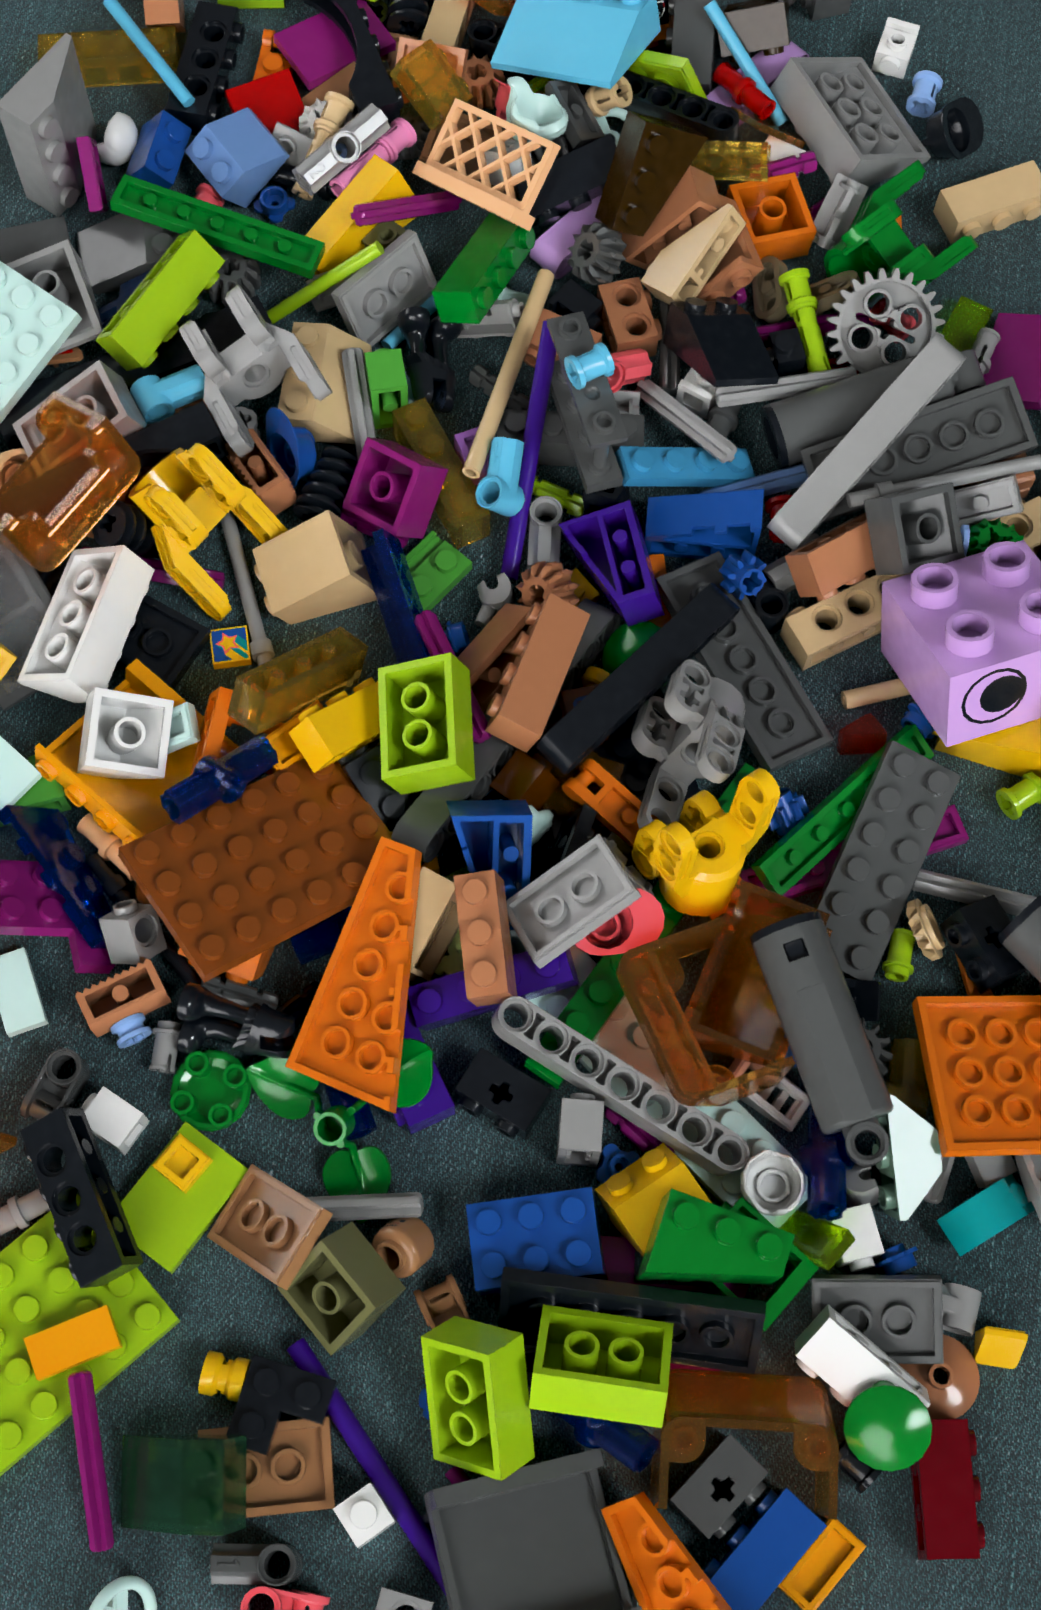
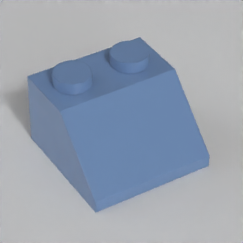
(237, 156)

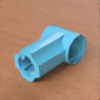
(160, 397)
(500, 487)

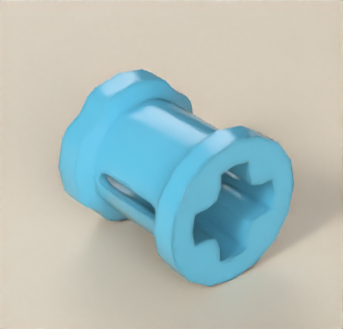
(589, 365)

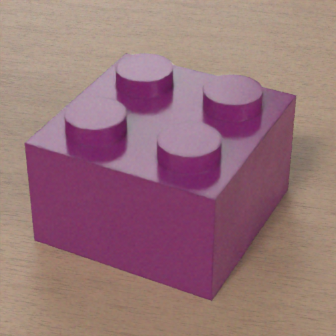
(395, 488)

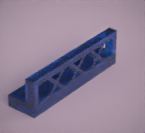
(395, 595)

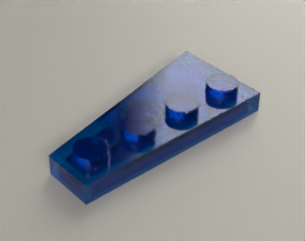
(66, 872)

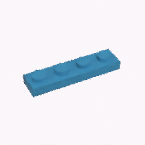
(680, 467)

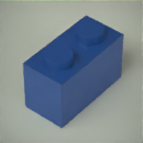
(159, 150)

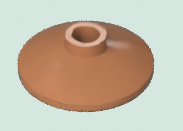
(962, 1382)

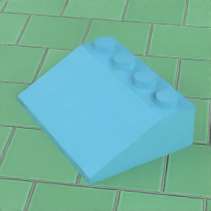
(576, 39)

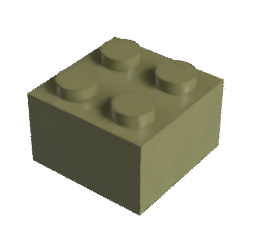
(342, 1288)

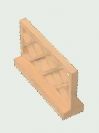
(481, 193)

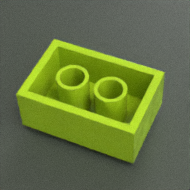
(425, 724)
(602, 1366)
(478, 1397)

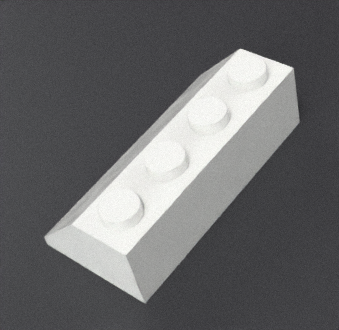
(87, 622)

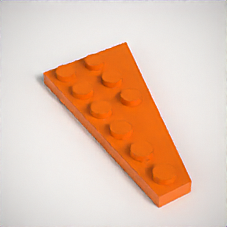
(360, 1006)
(656, 1560)

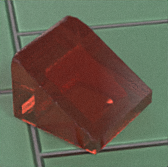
(862, 736)

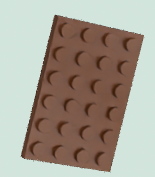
(258, 865)

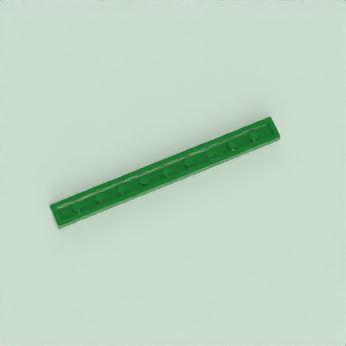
(601, 990)

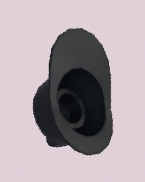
(955, 129)

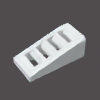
(771, 1111)

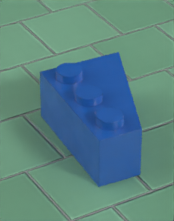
(704, 524)
(496, 838)

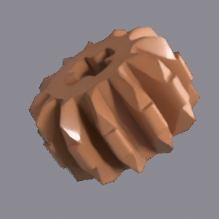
(481, 81)
(545, 579)

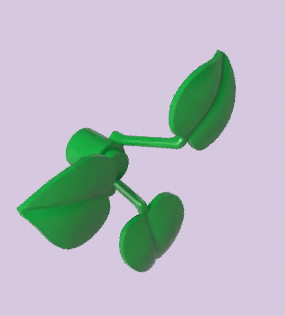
(349, 1170)

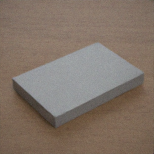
(384, 288)
(570, 901)

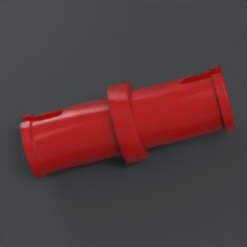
(744, 91)

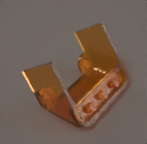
(649, 981)
(753, 1403)

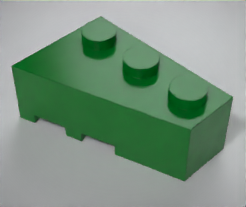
(712, 1244)

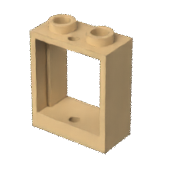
(434, 923)

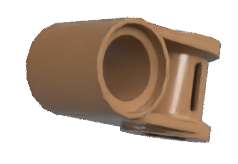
(441, 1302)

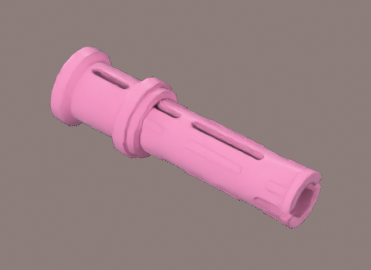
(387, 147)

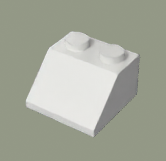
(125, 735)

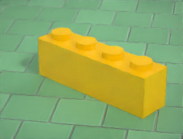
(340, 727)

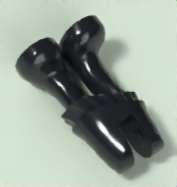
(430, 373)
(262, 1028)

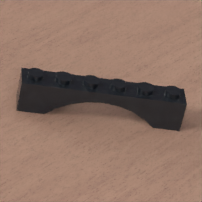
(371, 75)
(180, 430)

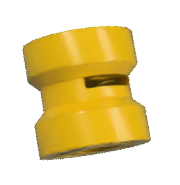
(223, 1375)

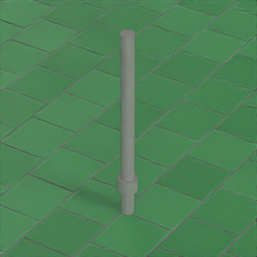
(958, 478)
(260, 647)

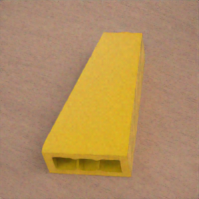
(335, 227)
(1008, 750)

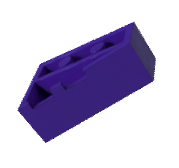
(617, 559)

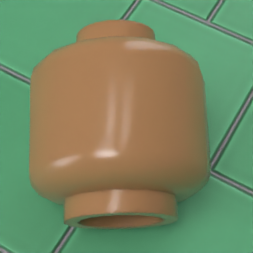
(404, 1245)

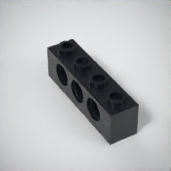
(206, 63)
(99, 1206)

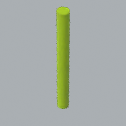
(325, 281)

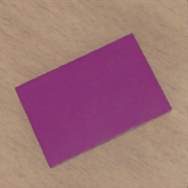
(321, 49)
(1018, 355)

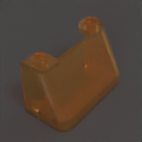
(64, 483)
(731, 1001)

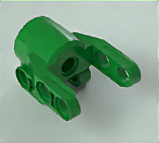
(879, 241)

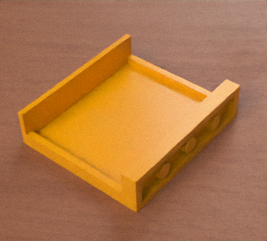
(119, 805)

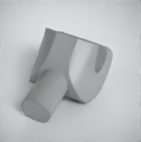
(493, 599)
(860, 1186)

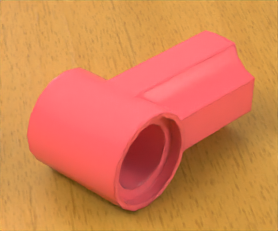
(629, 368)

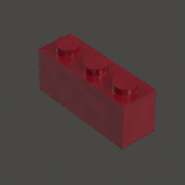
(947, 1494)

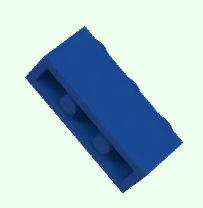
(764, 1550)

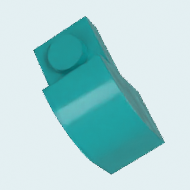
(985, 1214)

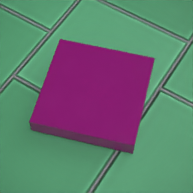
(92, 174)

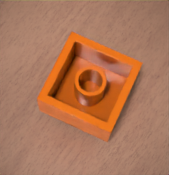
(775, 216)

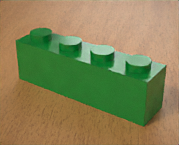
(482, 270)

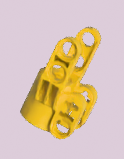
(185, 501)
(707, 848)

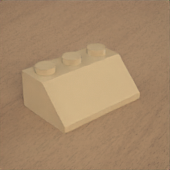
(331, 417)

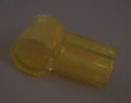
(907, 1075)

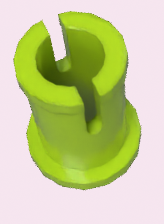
(899, 958)

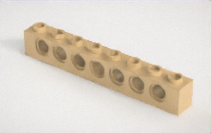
(813, 645)

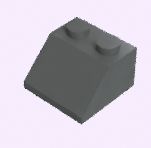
(914, 529)

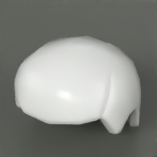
(119, 140)
(772, 1183)

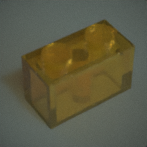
(430, 83)

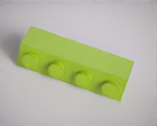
(161, 301)

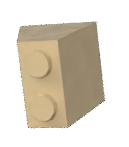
(314, 569)

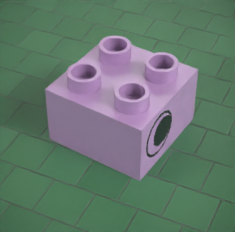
(968, 640)

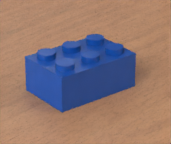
(535, 1233)

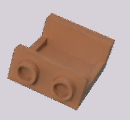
(737, 266)

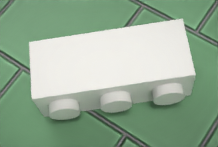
(848, 1359)

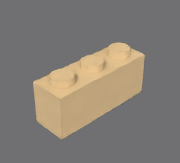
(990, 202)

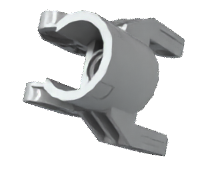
(248, 367)
(693, 740)

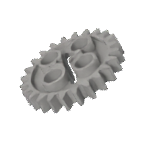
(898, 296)

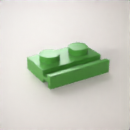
(436, 569)

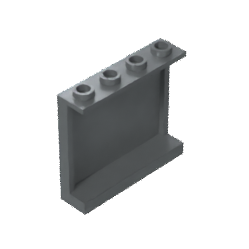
(529, 1540)

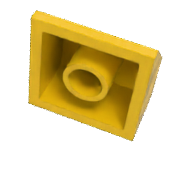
(636, 1193)

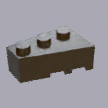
(645, 171)

